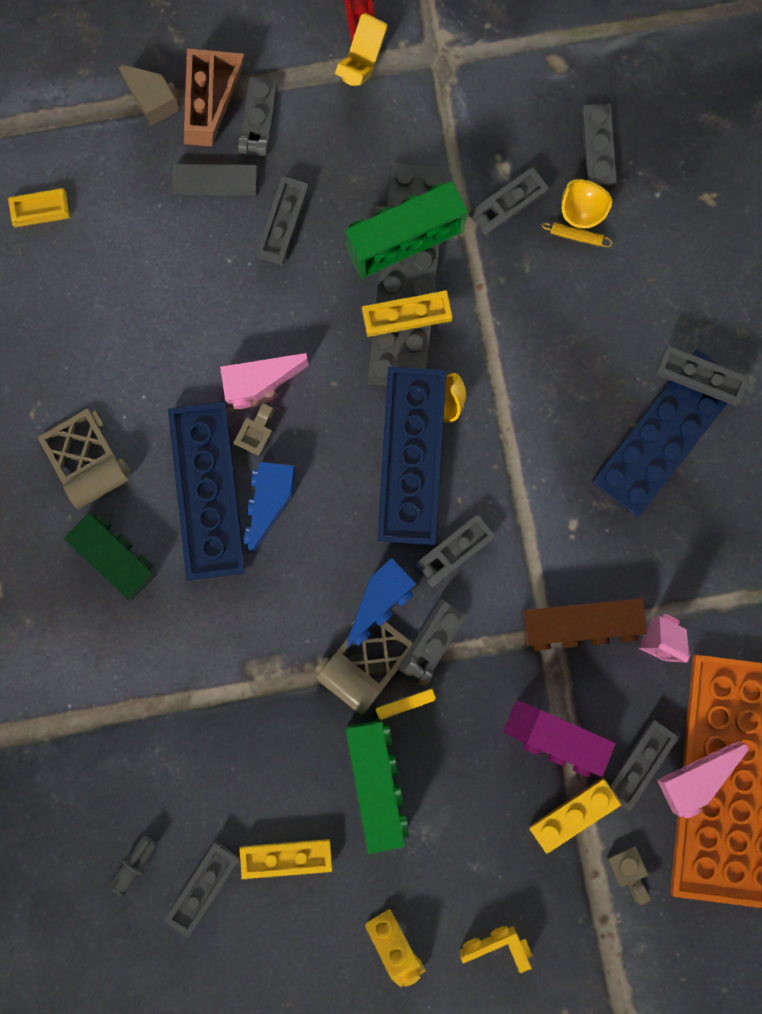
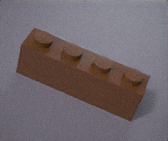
(584, 622)

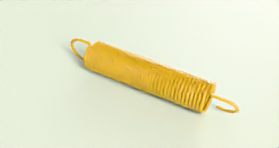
(577, 234)

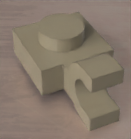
(254, 434)
(628, 871)

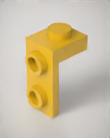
(363, 52)
(499, 937)
(394, 949)

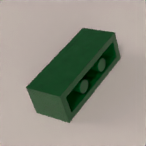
(111, 555)

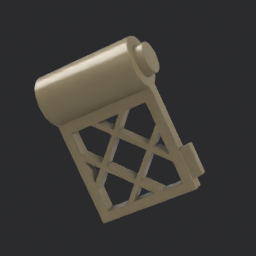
(96, 477)
(351, 682)

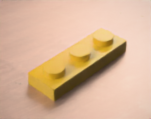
(407, 313)
(575, 815)
(286, 859)

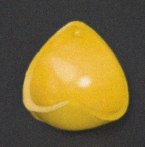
(585, 203)
(454, 397)

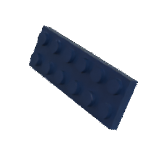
(658, 445)
(411, 455)
(206, 491)

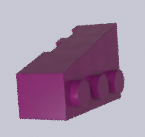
(559, 739)

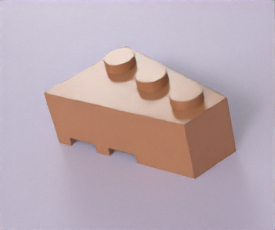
(209, 88)

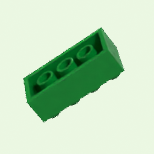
(405, 229)
(375, 786)

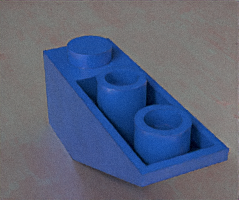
(272, 495)
(383, 592)

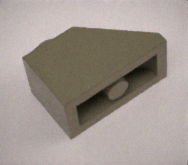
(151, 93)

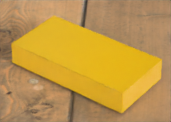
(39, 207)
(405, 704)

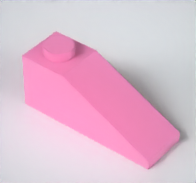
(256, 379)
(666, 639)
(698, 782)

